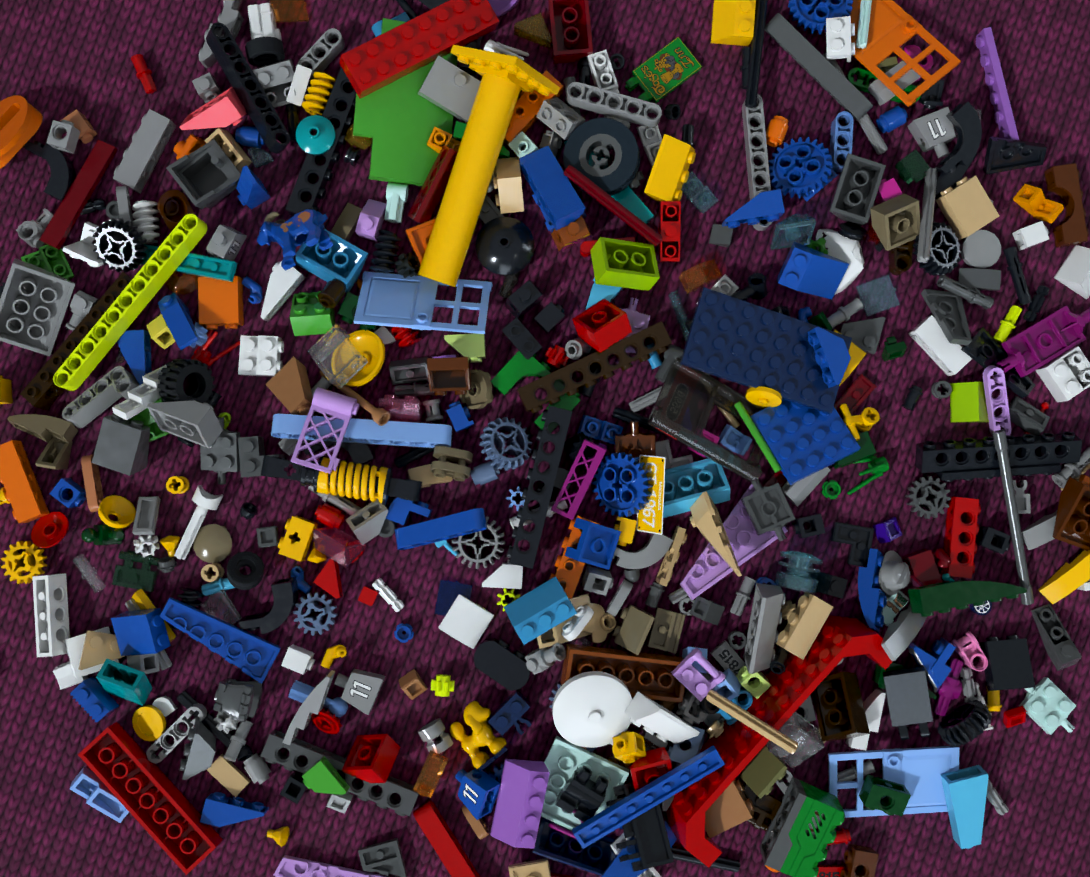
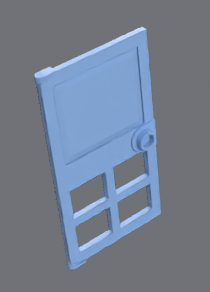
(410, 302)
(913, 767)

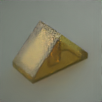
(534, 30)

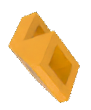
(1034, 202)

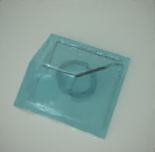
(793, 229)

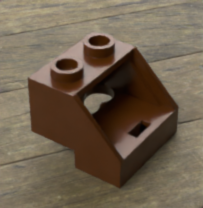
(449, 375)

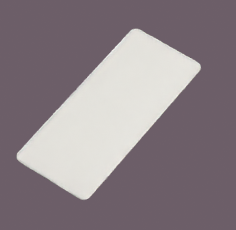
(299, 84)

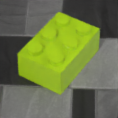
(624, 264)

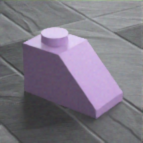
(371, 220)

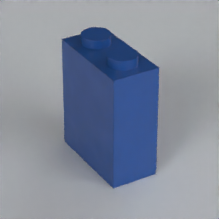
(140, 632)

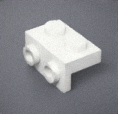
(839, 38)

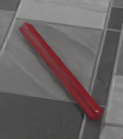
(612, 205)

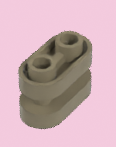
(457, 471)

